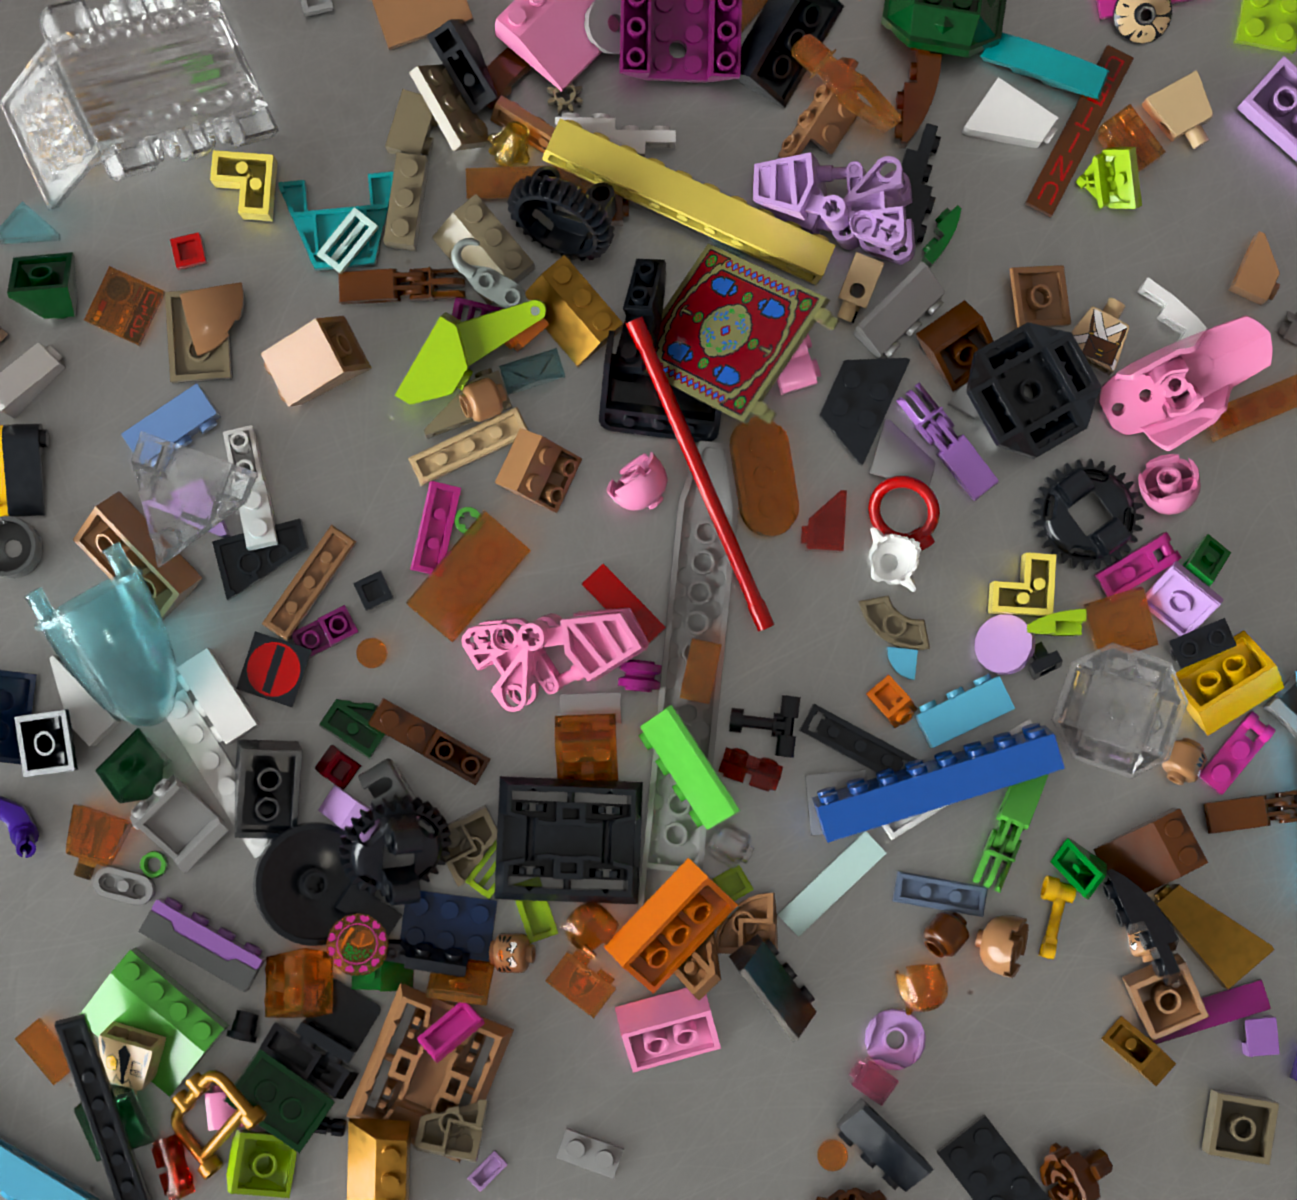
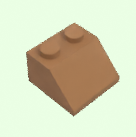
(1165, 1007)

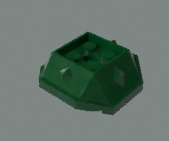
(946, 25)

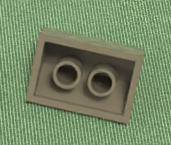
(496, 245)

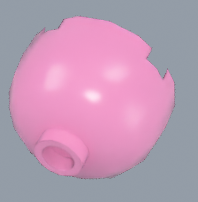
(640, 484)
(1170, 484)

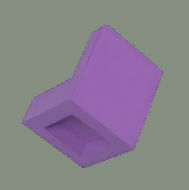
(1261, 1037)

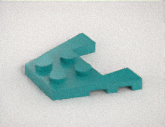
(318, 225)

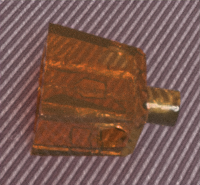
(94, 838)

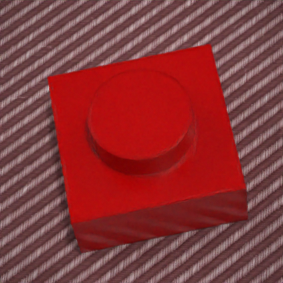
(188, 251)

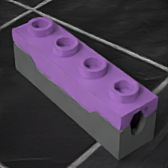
(203, 944)

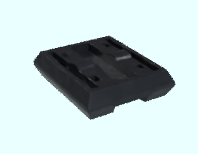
(568, 840)

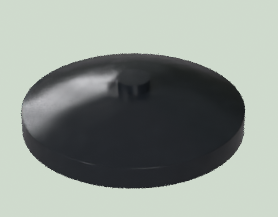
(301, 883)

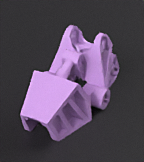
(873, 207)

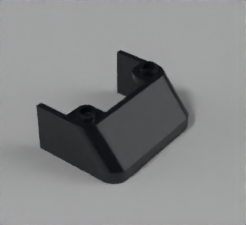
(633, 406)

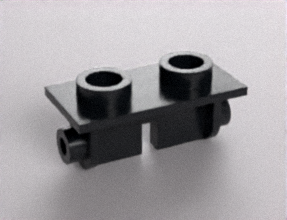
(1202, 643)

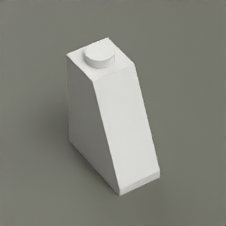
(1011, 118)
(28, 378)

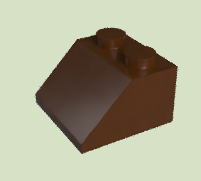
(953, 340)

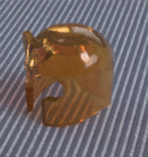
(589, 928)
(923, 987)

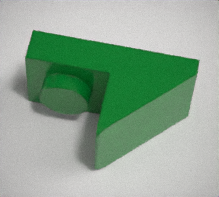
(1207, 560)
(385, 978)

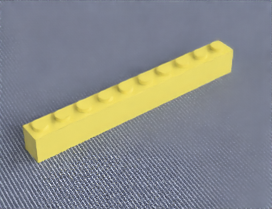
(689, 201)

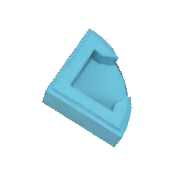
(903, 661)

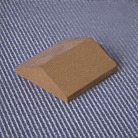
(1040, 295)

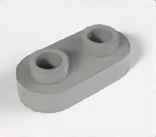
(124, 885)

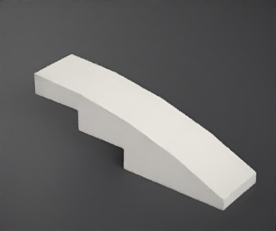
(1173, 311)

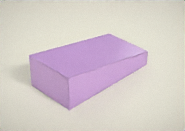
(487, 1171)

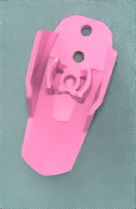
(1186, 382)

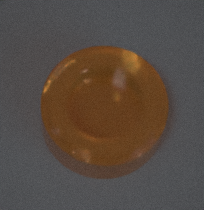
(371, 653)
(832, 1155)

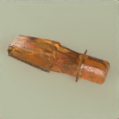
(845, 83)

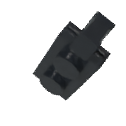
(428, 959)

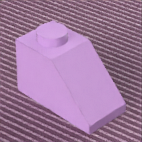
(341, 806)

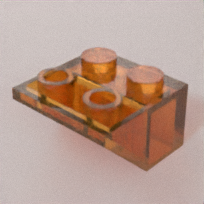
(586, 747)
(298, 984)

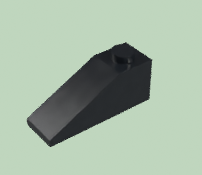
(464, 63)

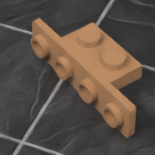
(822, 123)

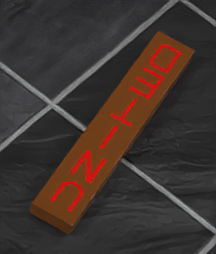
(1077, 136)

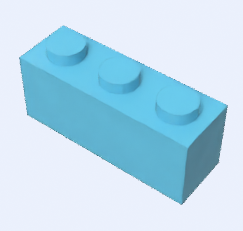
(963, 710)

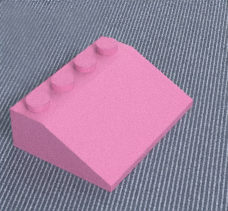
(550, 37)

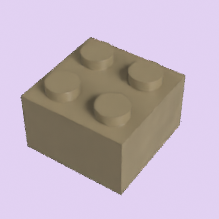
(1240, 1127)

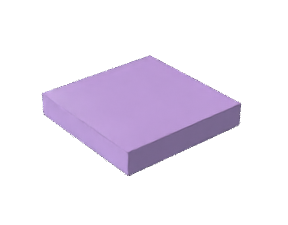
(1181, 599)

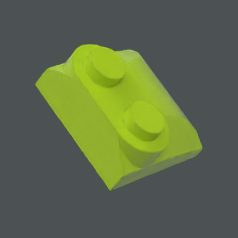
(260, 1165)

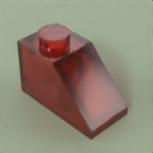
(827, 526)

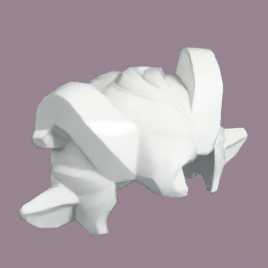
(894, 559)

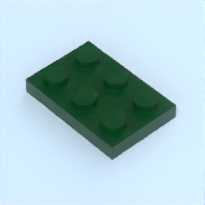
(290, 1102)

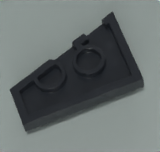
(244, 568)

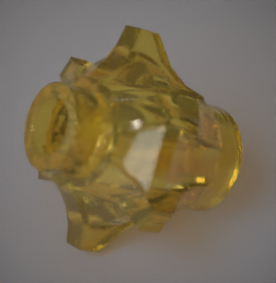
(510, 145)

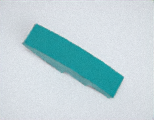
(1048, 65)

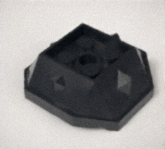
(1061, 384)

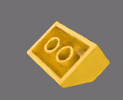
(1229, 683)

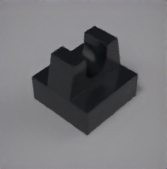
(1044, 662)

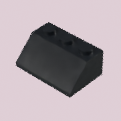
(775, 985)
(883, 1146)

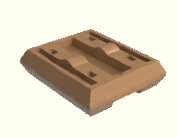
(415, 1077)

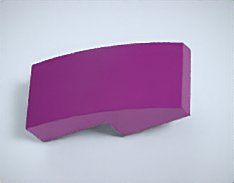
(326, 631)

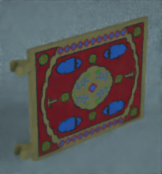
(735, 332)

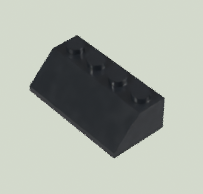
(767, 52)

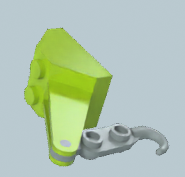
(456, 344)

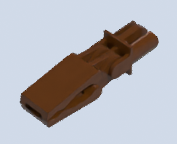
(391, 286)
(1250, 812)

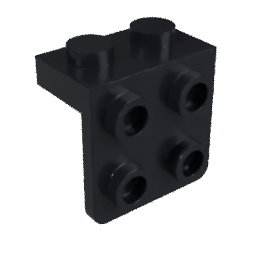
(344, 1028)

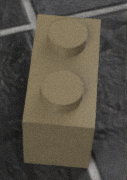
(411, 126)

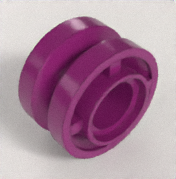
(640, 675)

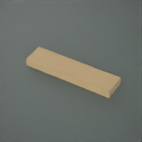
(467, 446)

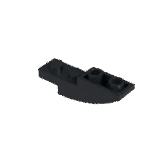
(918, 170)
(643, 300)
(1140, 913)

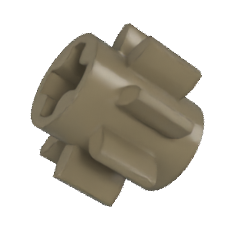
(560, 101)

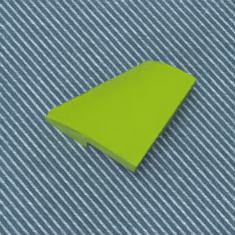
(1059, 623)

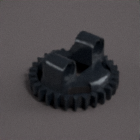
(570, 232)
(1063, 531)
(401, 836)

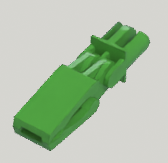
(1016, 811)

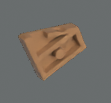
(701, 969)

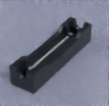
(854, 742)

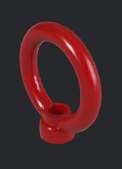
(920, 534)

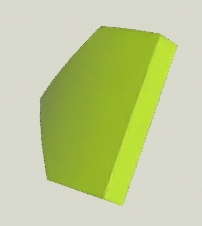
(1114, 178)

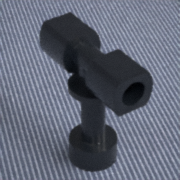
(780, 725)

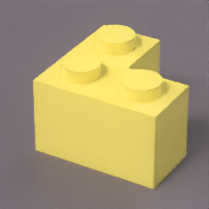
(253, 175)
(1033, 594)

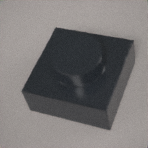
(373, 590)

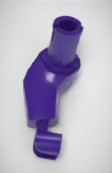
(20, 826)

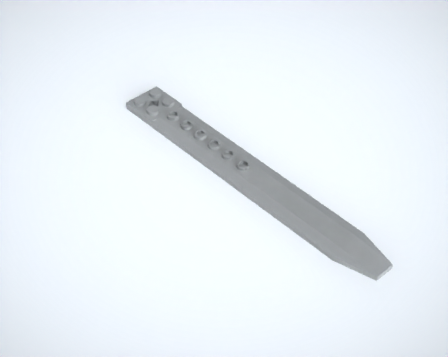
(698, 611)

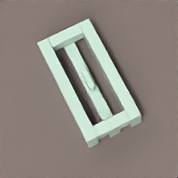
(322, 253)

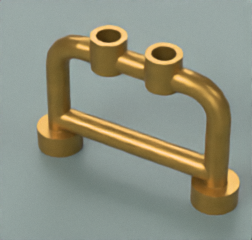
(186, 1100)

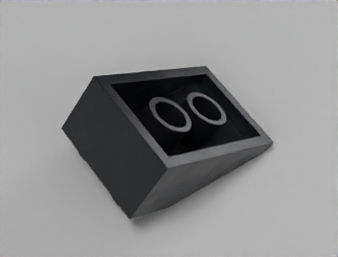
(266, 787)

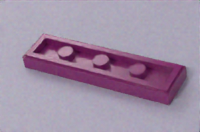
(1226, 1007)

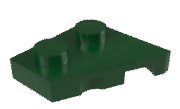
(350, 724)

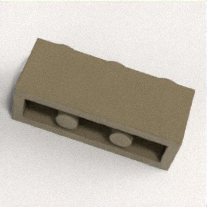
(406, 201)

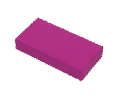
(450, 1031)

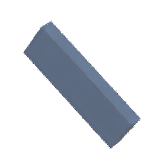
(940, 894)

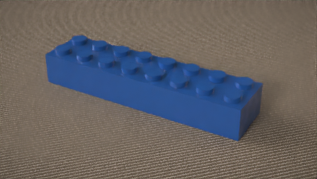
(937, 782)

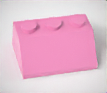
(666, 1029)

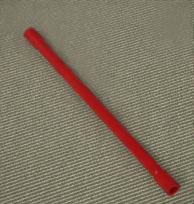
(644, 344)

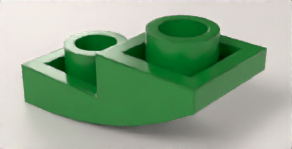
(945, 229)

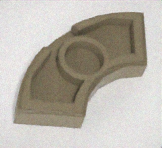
(893, 626)

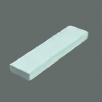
(831, 883)

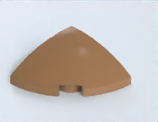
(211, 314)
(753, 917)

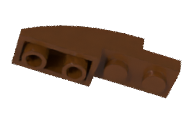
(917, 96)
(429, 741)

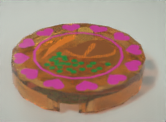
(357, 944)

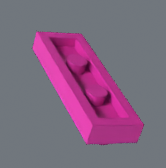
(435, 526)

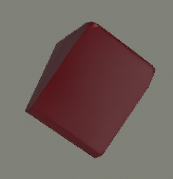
(337, 767)

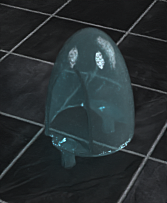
(114, 643)

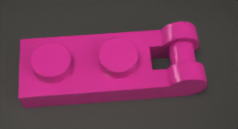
(1137, 566)
(1235, 753)

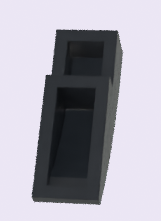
(308, 1062)

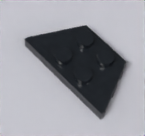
(861, 401)

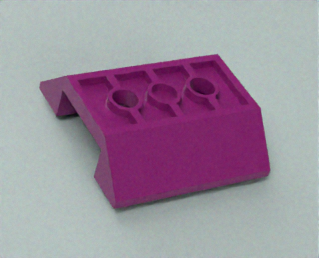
(704, 27)

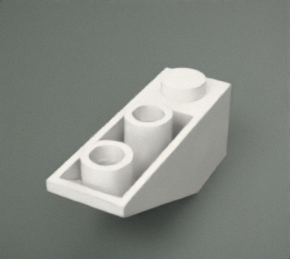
(86, 715)

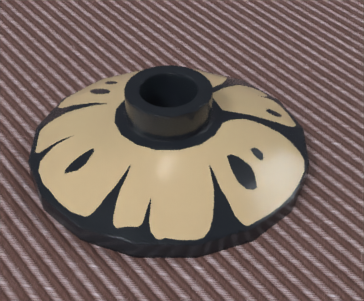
(1131, 26)

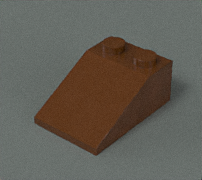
(1154, 851)

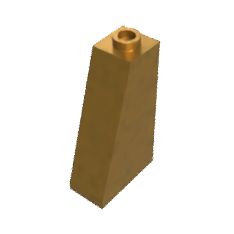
(1214, 938)

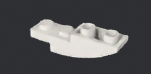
(658, 138)
(257, 513)

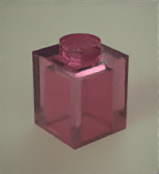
(872, 1080)

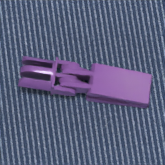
(959, 454)

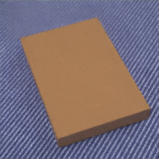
(415, 19)

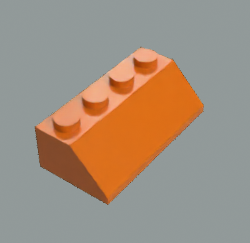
(670, 926)

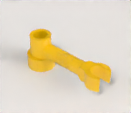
(1059, 894)

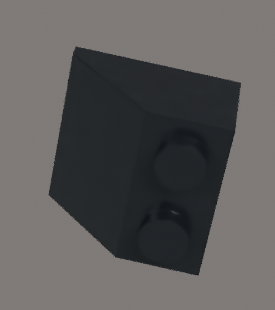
(46, 743)

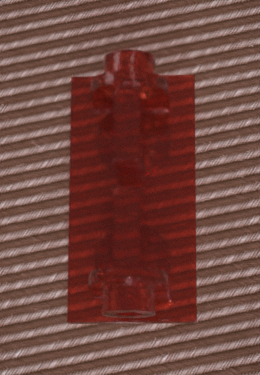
(764, 771)
(178, 1180)

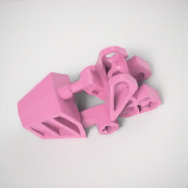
(591, 639)

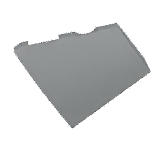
(900, 456)

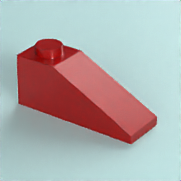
(615, 595)

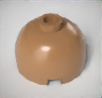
(1003, 943)

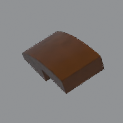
(505, 71)

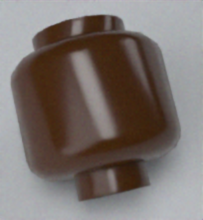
(946, 934)

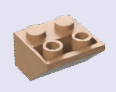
(538, 470)

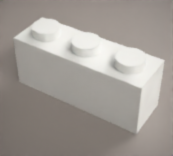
(217, 697)

